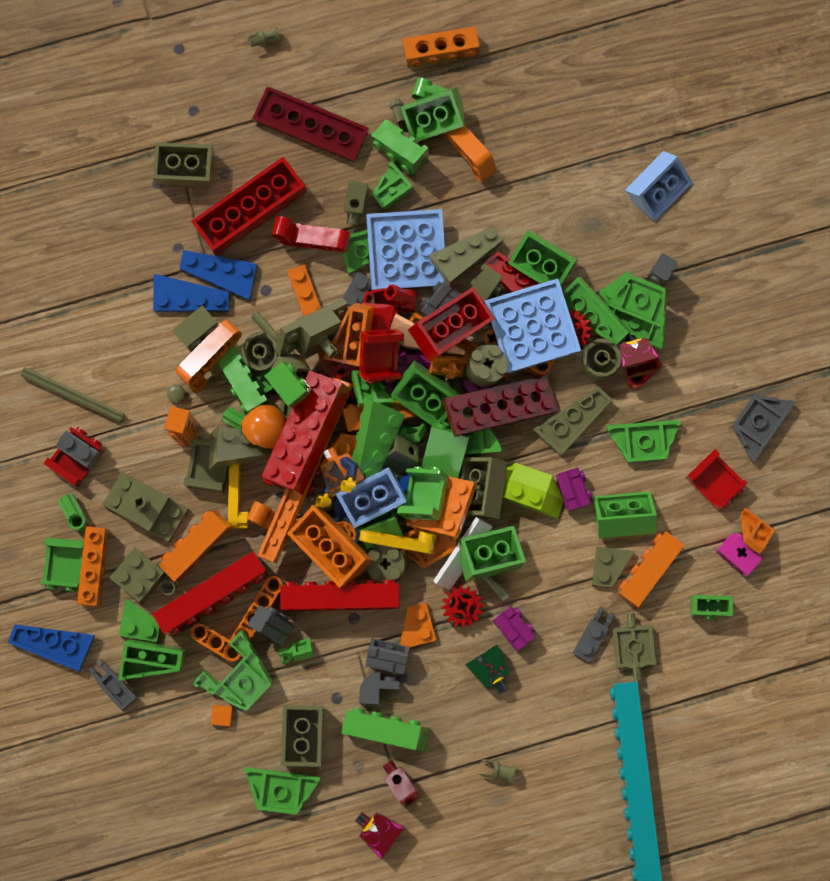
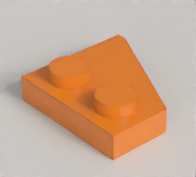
(755, 531)
(417, 626)

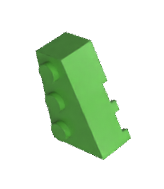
(400, 147)

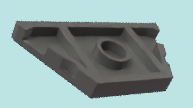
(759, 422)

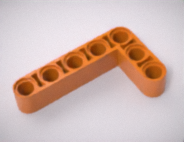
(224, 649)

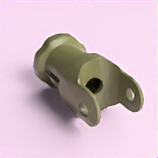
(263, 38)
(500, 771)

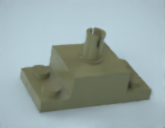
(313, 332)
(145, 506)

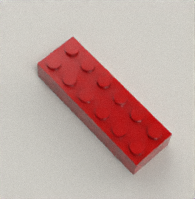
(249, 206)
(306, 433)
(210, 594)
(332, 598)

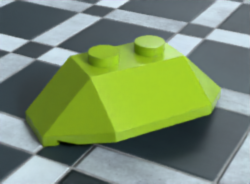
(532, 490)

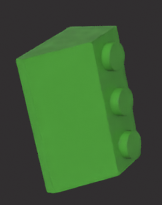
(434, 114)
(542, 259)
(423, 393)
(625, 514)
(490, 553)

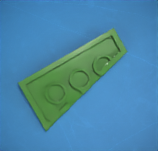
(357, 252)
(605, 323)
(637, 326)

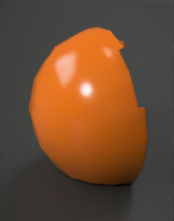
(264, 425)

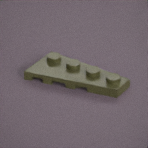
(460, 256)
(570, 423)

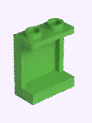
(445, 450)
(424, 494)
(62, 564)

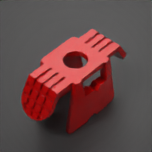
(383, 313)

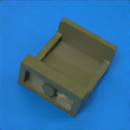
(199, 474)

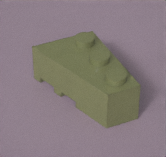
(487, 283)
(232, 447)

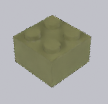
(195, 328)
(138, 575)

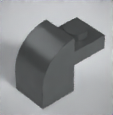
(371, 687)

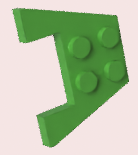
(644, 301)
(244, 682)

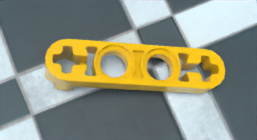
(236, 517)
(424, 543)

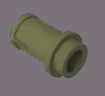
(395, 106)

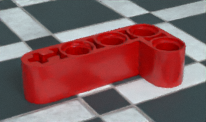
(309, 236)

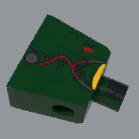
(490, 669)

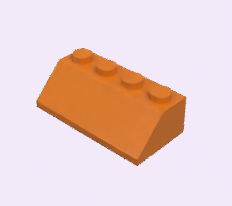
(329, 546)

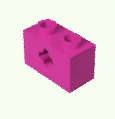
(729, 550)

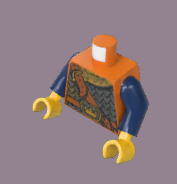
(339, 475)

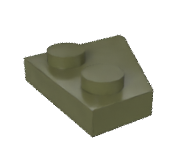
(609, 565)

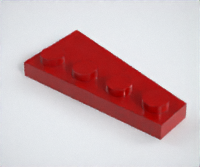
(512, 278)

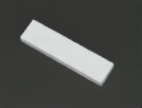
(452, 569)

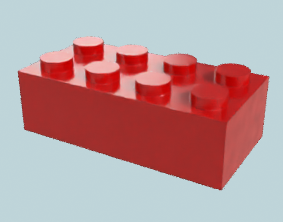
(451, 324)

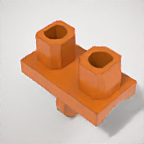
(450, 366)

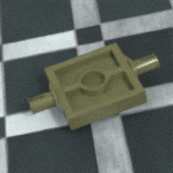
(634, 646)

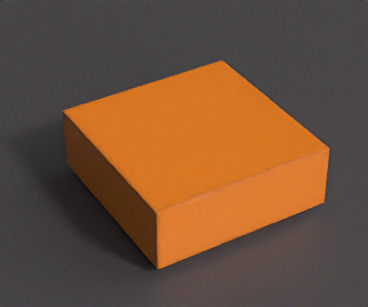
(221, 715)

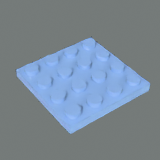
(402, 248)
(533, 325)

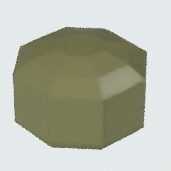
(176, 394)

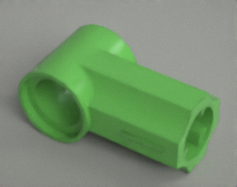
(425, 88)
(233, 418)
(73, 511)

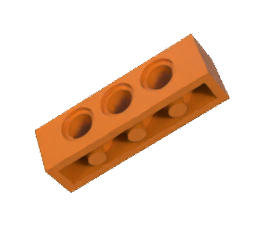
(448, 39)
(181, 426)
(93, 566)

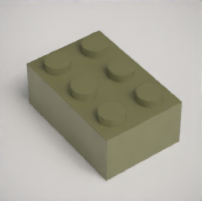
(183, 165)
(490, 479)
(302, 736)

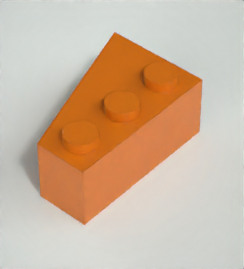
(348, 337)

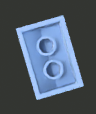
(659, 185)
(372, 497)

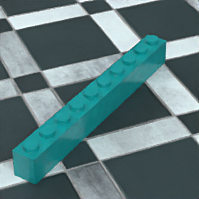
(636, 782)

